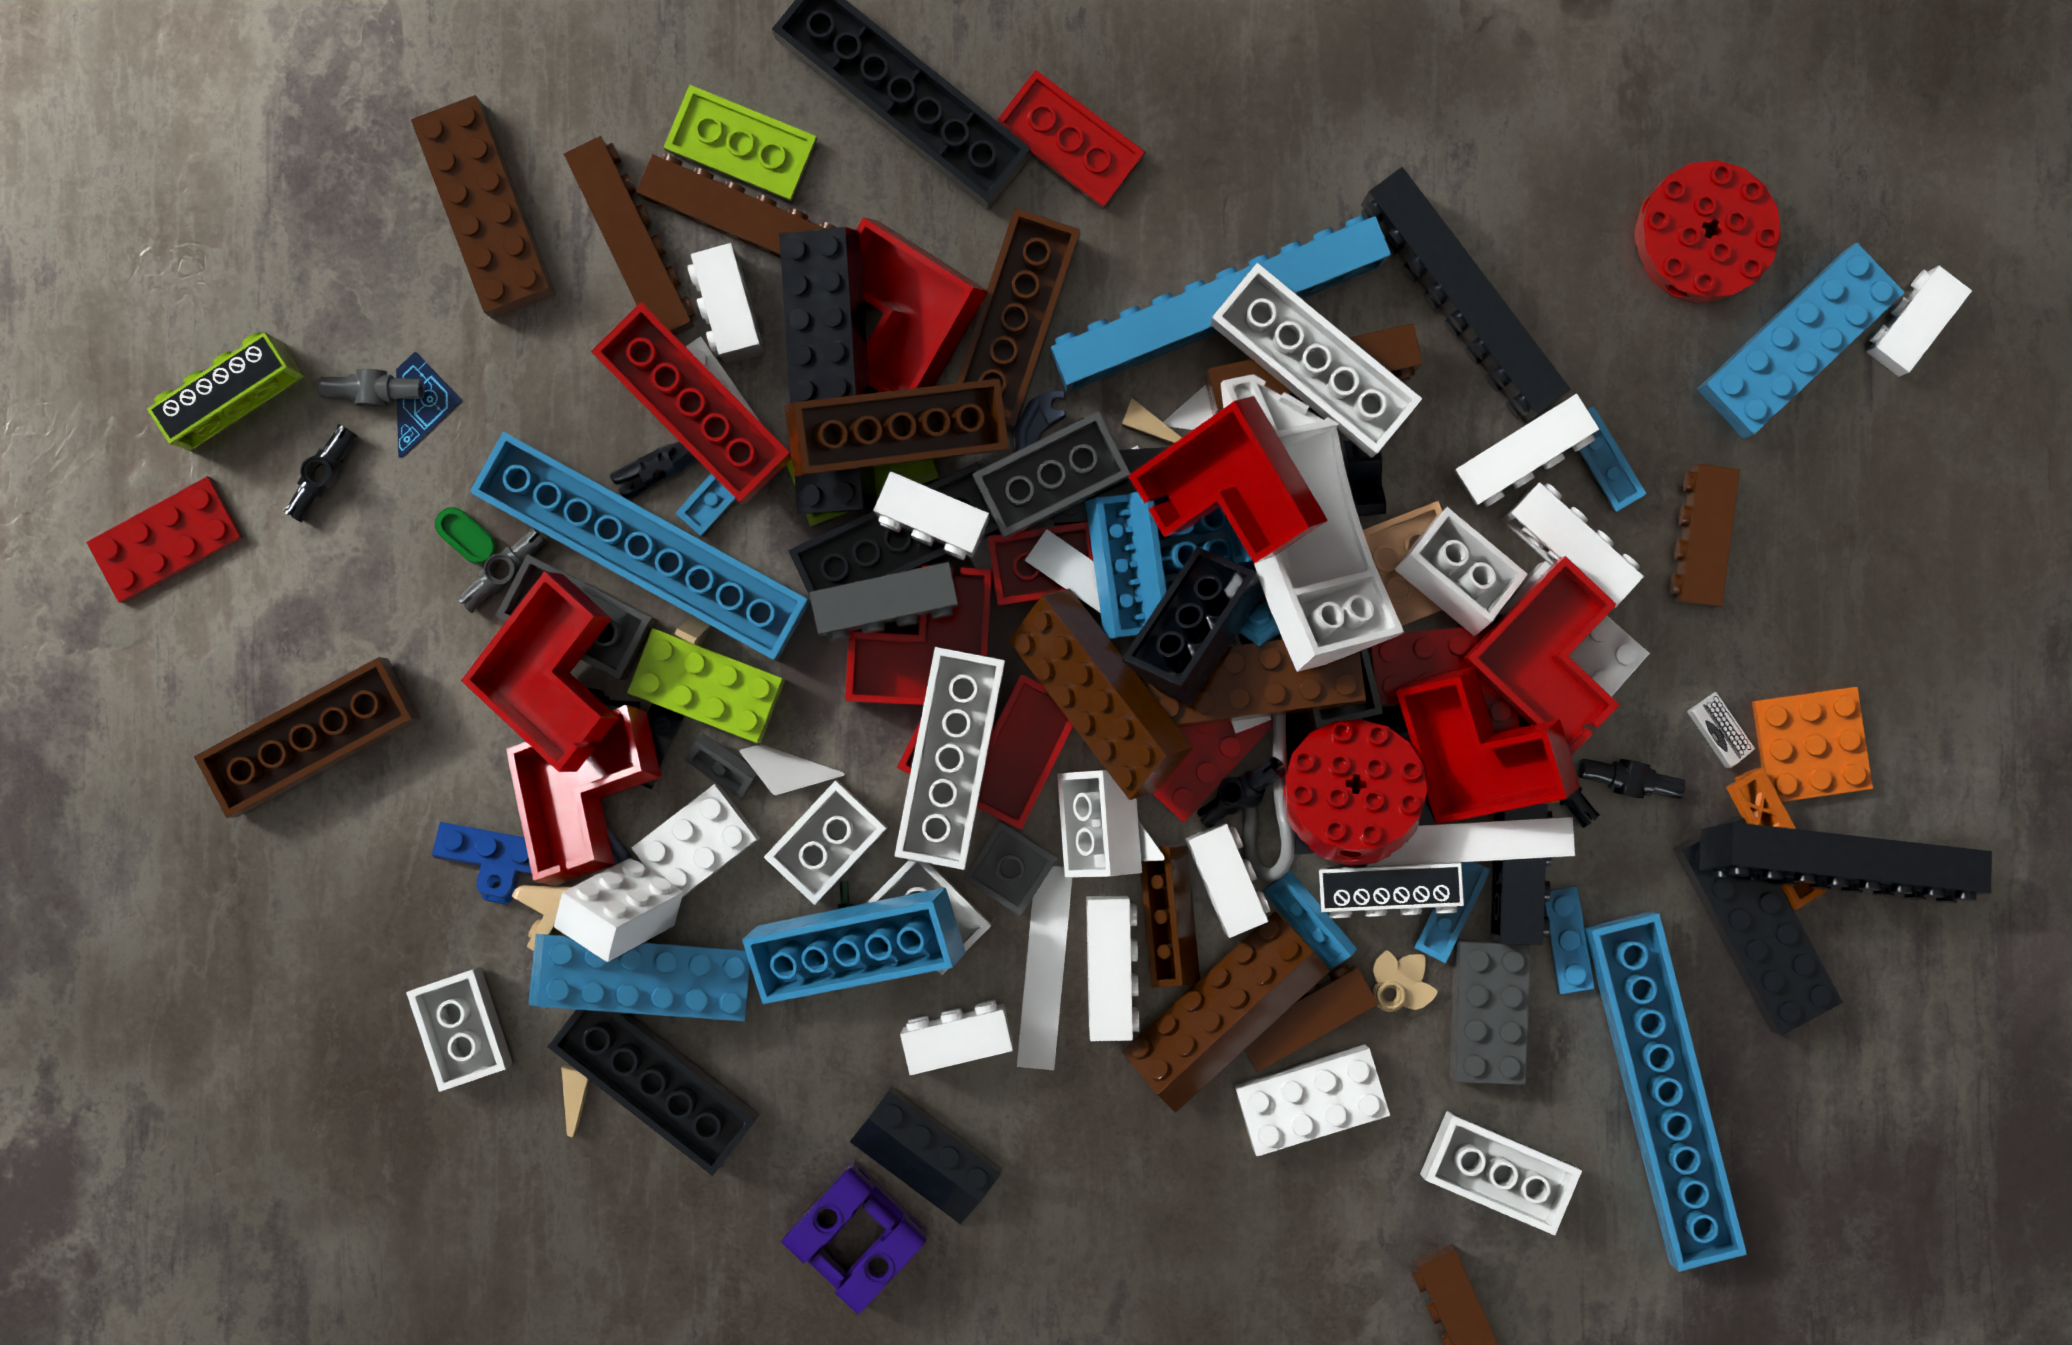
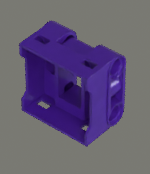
(896, 1244)

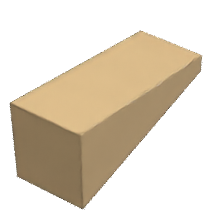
(1144, 422)
(694, 631)
(574, 1091)

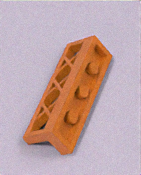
(1765, 808)

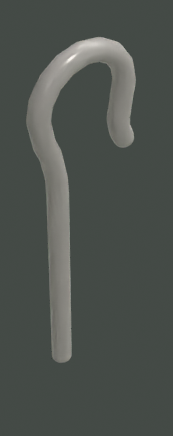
(1251, 814)

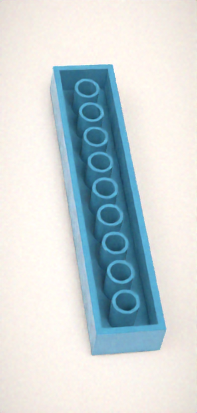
(1186, 317)
(640, 546)
(1665, 1091)

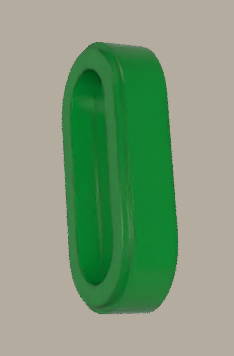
(465, 535)

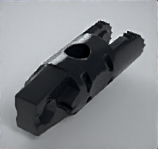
(651, 469)

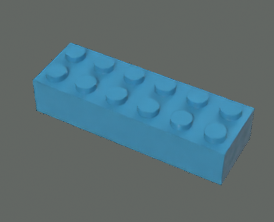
(1800, 341)
(854, 946)
(642, 980)

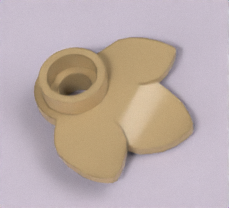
(1405, 978)

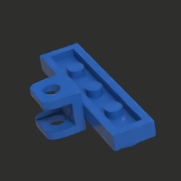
(497, 854)

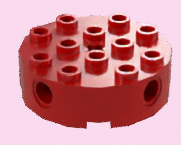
(1739, 218)
(1363, 759)

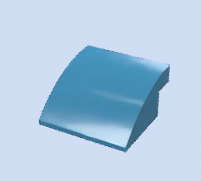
(1137, 562)

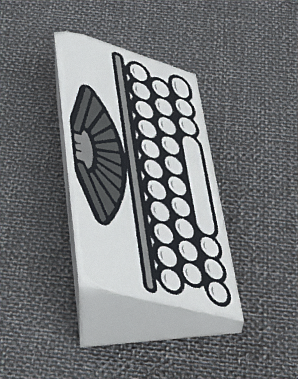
(1721, 730)

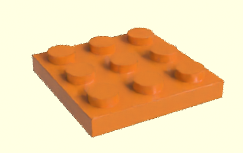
(1813, 743)

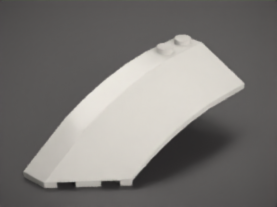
(1326, 583)

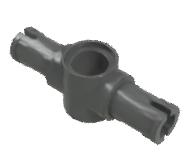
(371, 387)
(488, 582)

